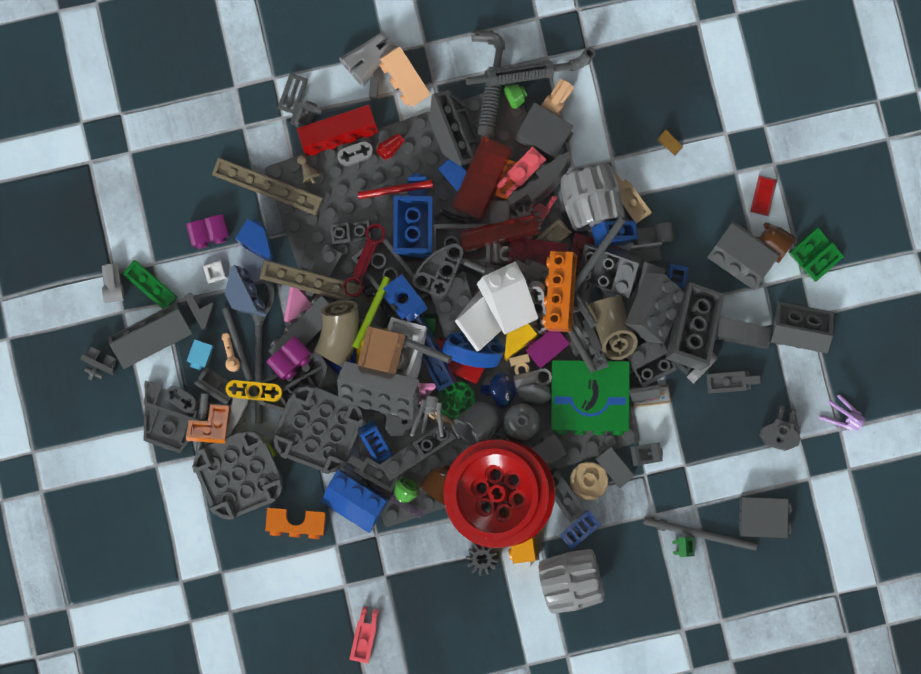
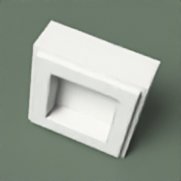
(214, 272)

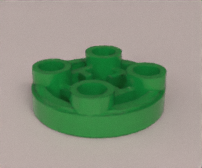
(456, 399)

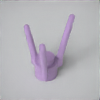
(853, 419)

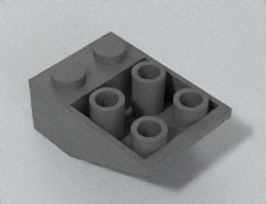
(614, 271)

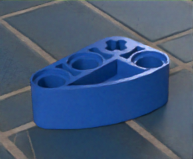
(463, 352)

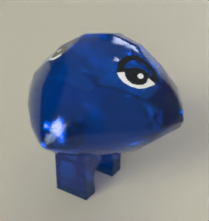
(501, 389)

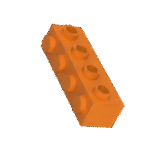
(561, 291)

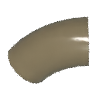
(338, 331)
(613, 334)

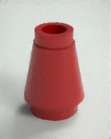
(390, 146)

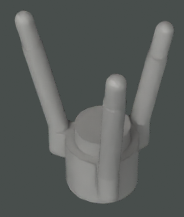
(428, 406)

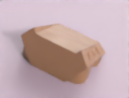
(381, 349)

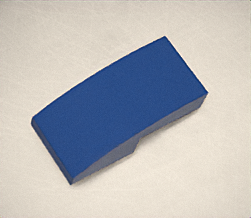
(453, 173)

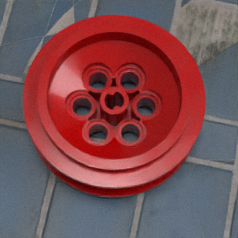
(466, 502)

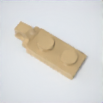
(632, 201)

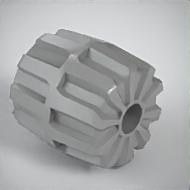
(591, 196)
(571, 581)

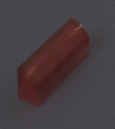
(482, 177)
(499, 232)

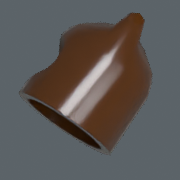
(777, 239)
(434, 483)

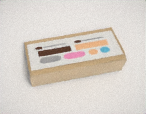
(664, 399)

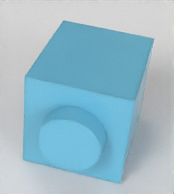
(200, 355)

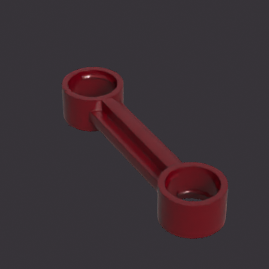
(364, 260)

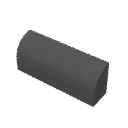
(149, 335)

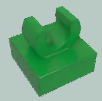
(686, 547)

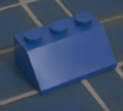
(412, 226)
(256, 239)
(354, 500)

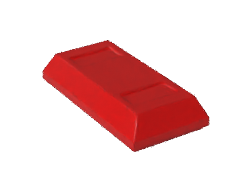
(763, 195)

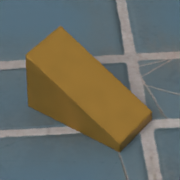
(670, 142)

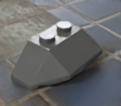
(453, 127)
(311, 374)

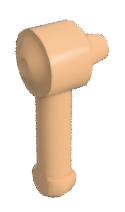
(232, 363)

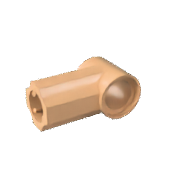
(557, 98)

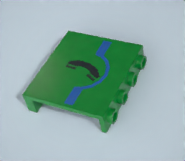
(590, 400)

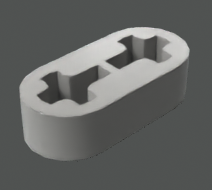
(357, 157)
(696, 374)

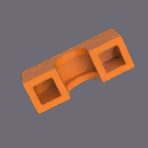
(278, 522)

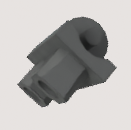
(91, 358)

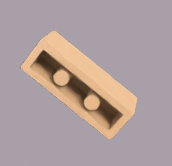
(404, 77)

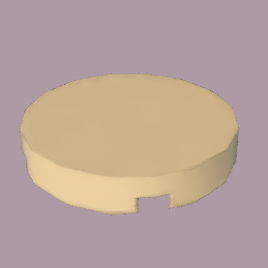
(589, 480)

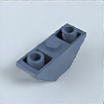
(242, 293)

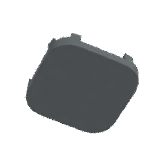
(317, 429)
(238, 474)

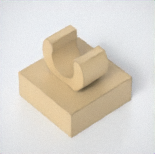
(519, 361)

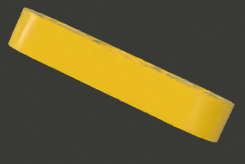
(240, 385)

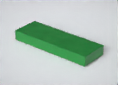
(149, 285)

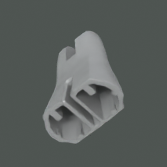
(364, 59)

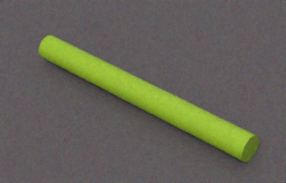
(371, 313)

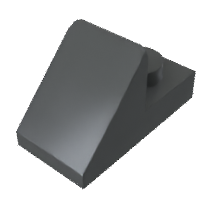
(202, 315)

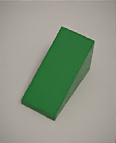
(431, 321)

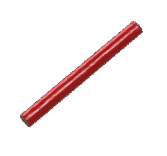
(395, 189)

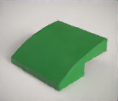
(815, 254)

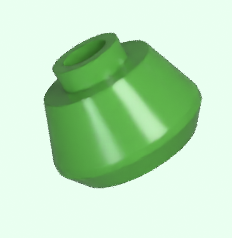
(515, 95)
(406, 490)

